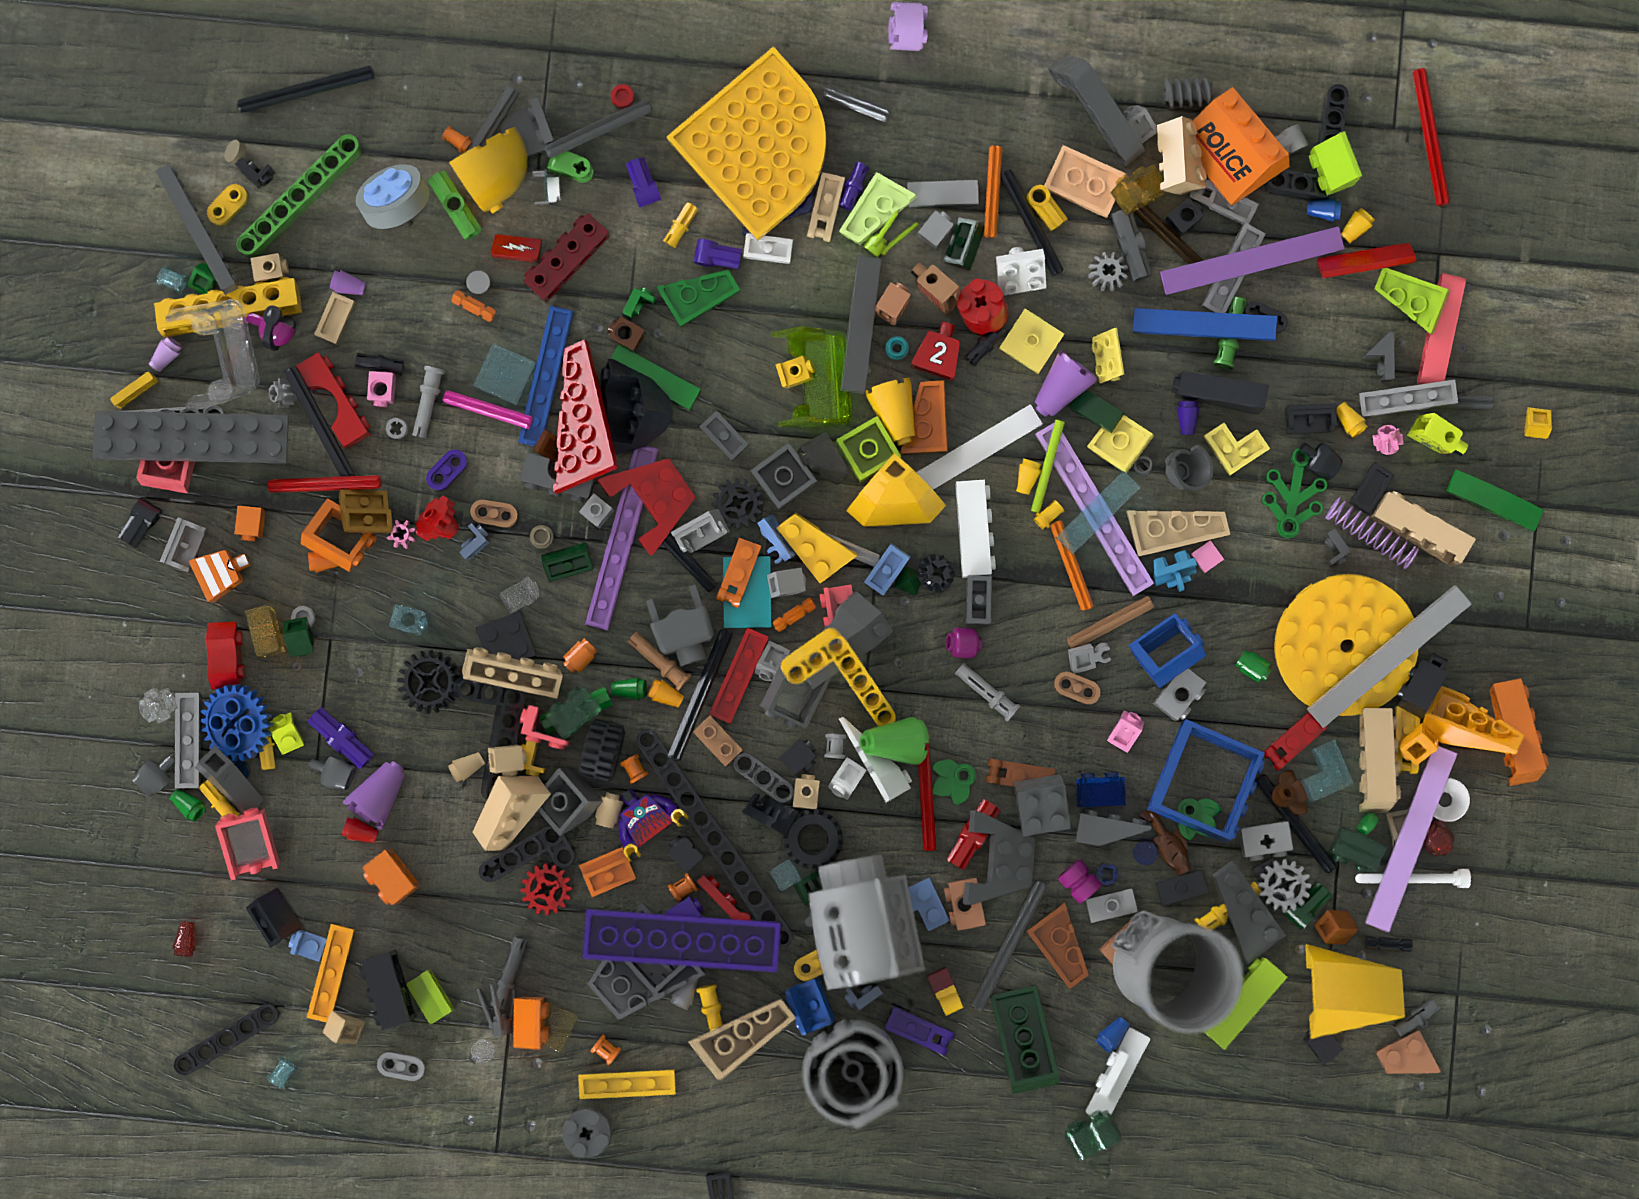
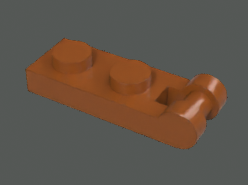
(1015, 772)

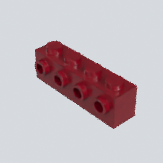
(566, 258)

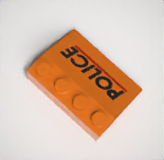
(1237, 147)

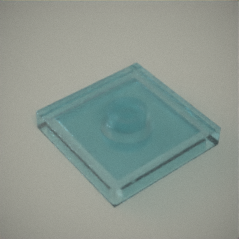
(504, 374)

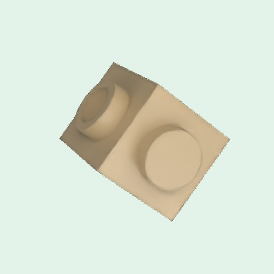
(269, 268)
(507, 759)
(806, 792)

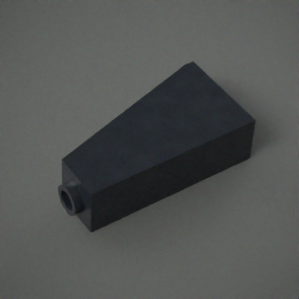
(1221, 392)

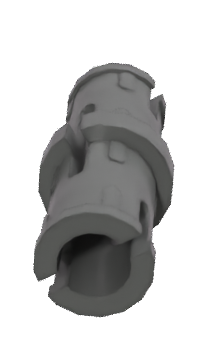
(1416, 1018)

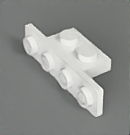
(1120, 1069)

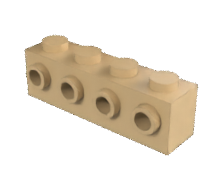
(512, 673)

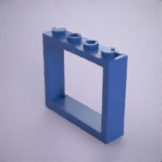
(1247, 787)

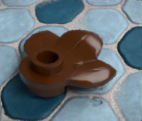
(1290, 793)

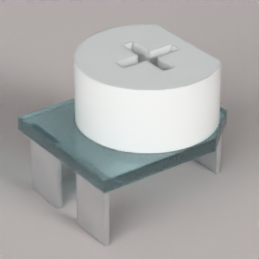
(552, 187)

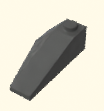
(861, 627)

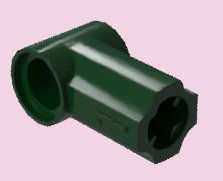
(1305, 914)

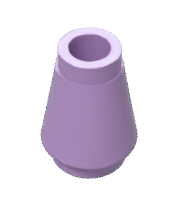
(165, 353)

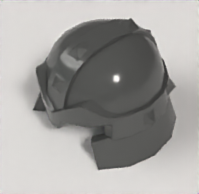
(1189, 469)

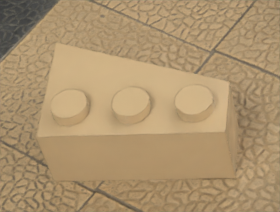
(1180, 157)
(509, 810)

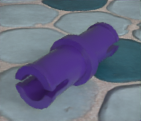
(854, 186)

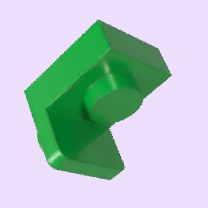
(634, 303)

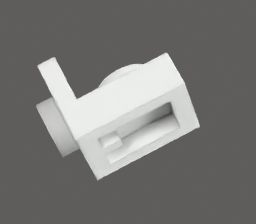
(846, 779)

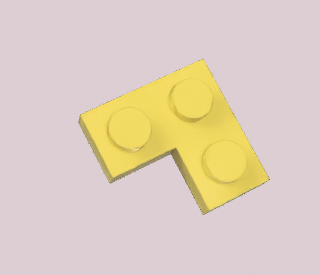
(1235, 454)

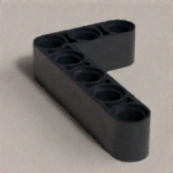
(1326, 130)
(499, 731)

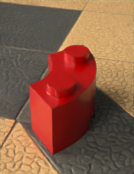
(224, 654)

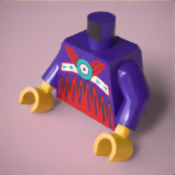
(645, 819)

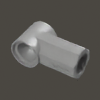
(1292, 139)

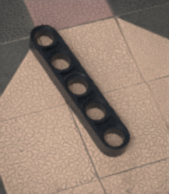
(217, 1047)

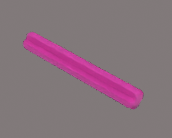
(488, 409)

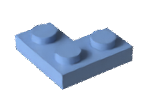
(928, 904)

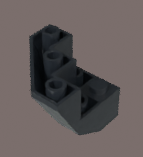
(633, 406)

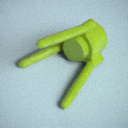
(876, 243)

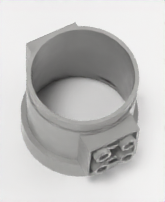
(1213, 985)

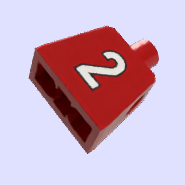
(938, 353)

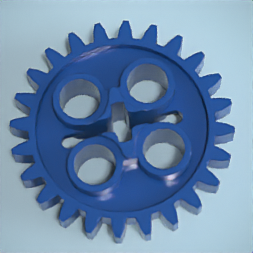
(223, 706)

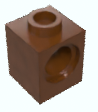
(631, 343)

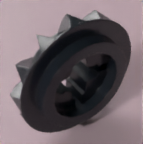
(926, 569)

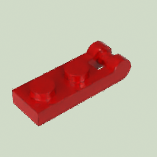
(1294, 740)
(726, 901)

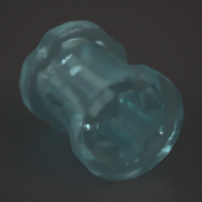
(172, 279)
(281, 1073)

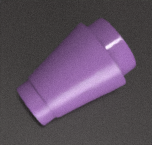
(346, 283)

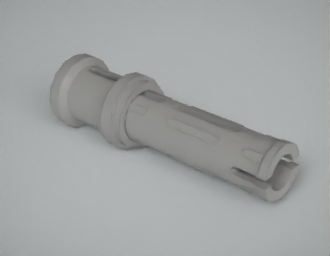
(429, 390)
(997, 698)

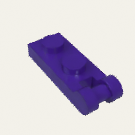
(918, 1030)

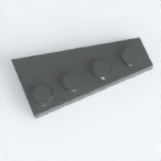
(1250, 918)

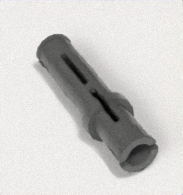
(509, 971)

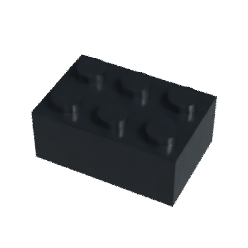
(387, 990)

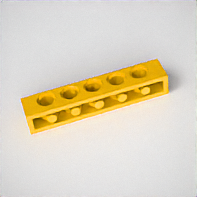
(288, 302)

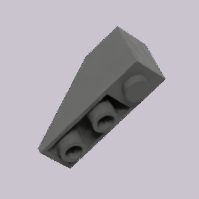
(228, 780)
(1100, 830)

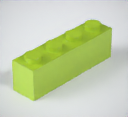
(1256, 989)

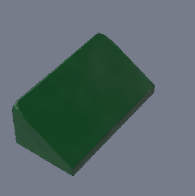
(964, 243)
(567, 562)

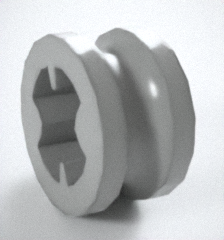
(389, 427)

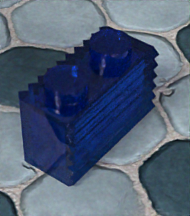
(1100, 791)

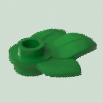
(950, 782)
(1203, 811)

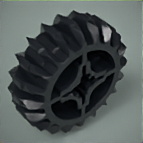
(422, 690)

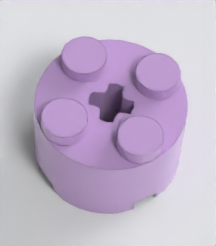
(907, 25)

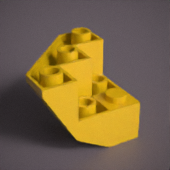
(896, 498)

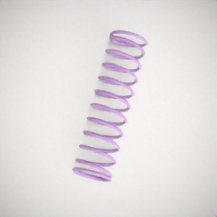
(1415, 550)

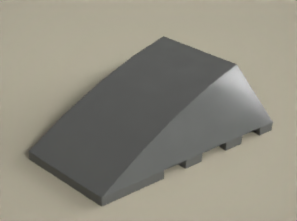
(632, 985)

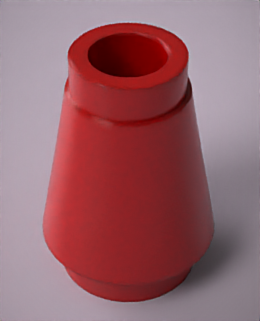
(358, 830)

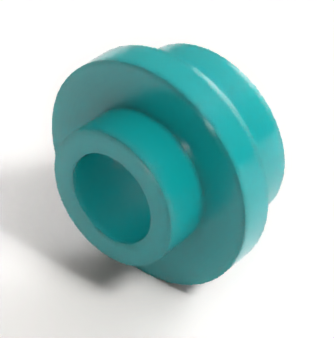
(897, 341)

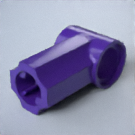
(644, 187)
(711, 254)

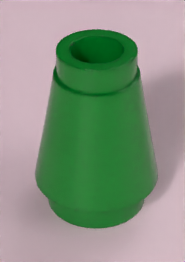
(630, 688)
(188, 805)

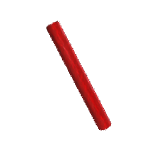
(324, 483)
(926, 802)

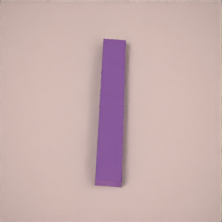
(1252, 260)
(618, 547)

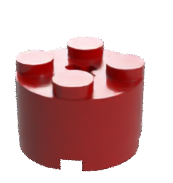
(983, 307)

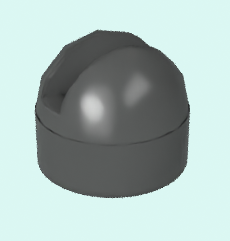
(1147, 463)

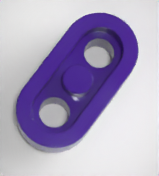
(446, 469)

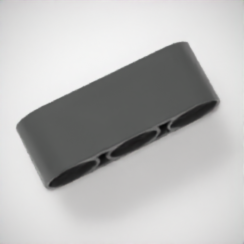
(752, 772)

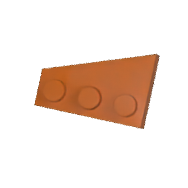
(929, 420)

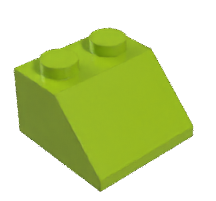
(1335, 164)

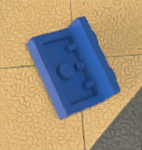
(809, 1006)

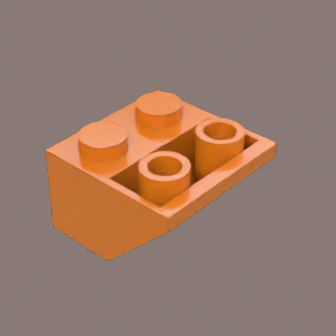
(530, 1022)

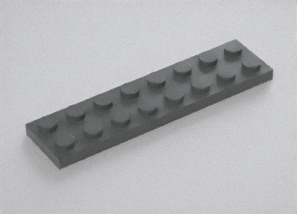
(190, 437)

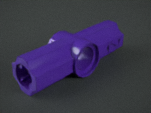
(341, 738)

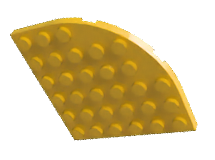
(758, 143)

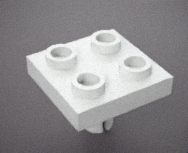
(1021, 271)

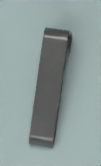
(1081, 77)

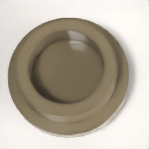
(541, 536)

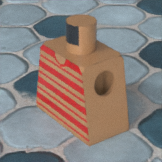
(937, 287)

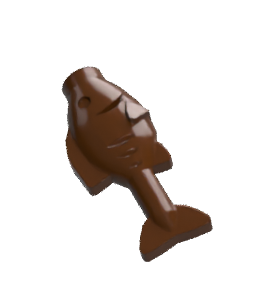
(1171, 846)

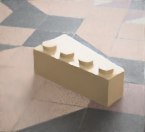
(1422, 529)

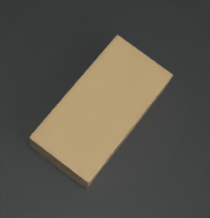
(334, 318)

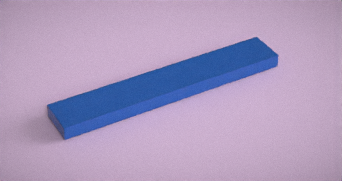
(1205, 324)
(546, 373)

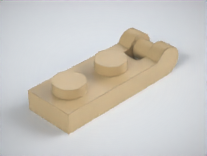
(826, 206)

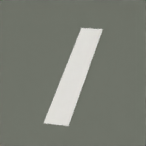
(980, 447)

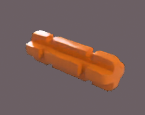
(473, 305)
(794, 614)

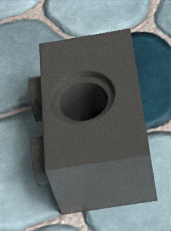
(978, 600)

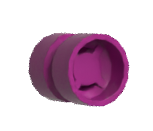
(1080, 881)

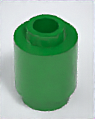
(1254, 666)

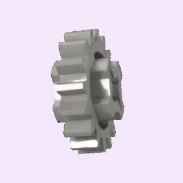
(1278, 871)

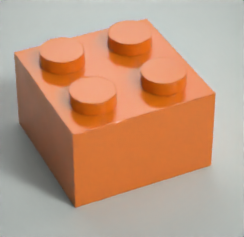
(390, 877)

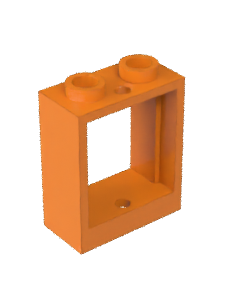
(311, 540)

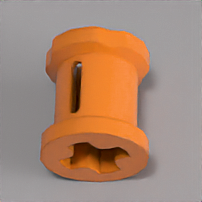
(634, 768)
(683, 887)
(602, 1042)

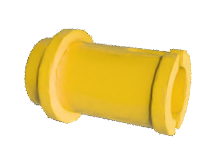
(1048, 514)

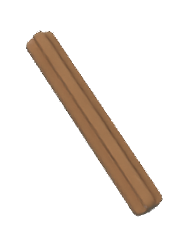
(1110, 622)

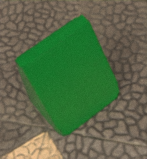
(202, 279)

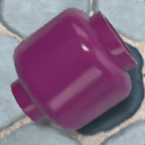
(963, 643)

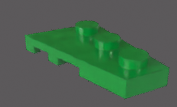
(696, 296)

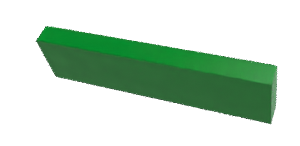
(676, 388)

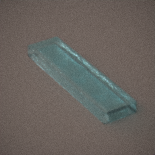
(1097, 512)

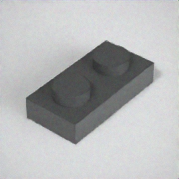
(724, 435)

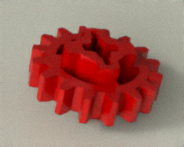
(551, 899)

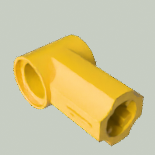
(1048, 209)

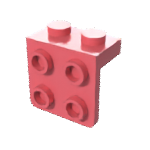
(530, 721)

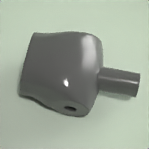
(335, 772)
(153, 777)

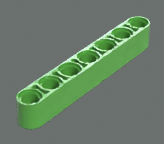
(295, 208)

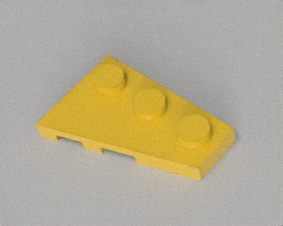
(814, 547)

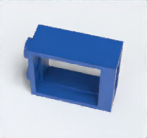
(1156, 637)

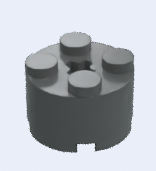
(580, 1144)

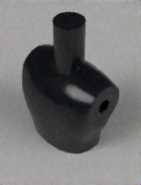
(1322, 460)

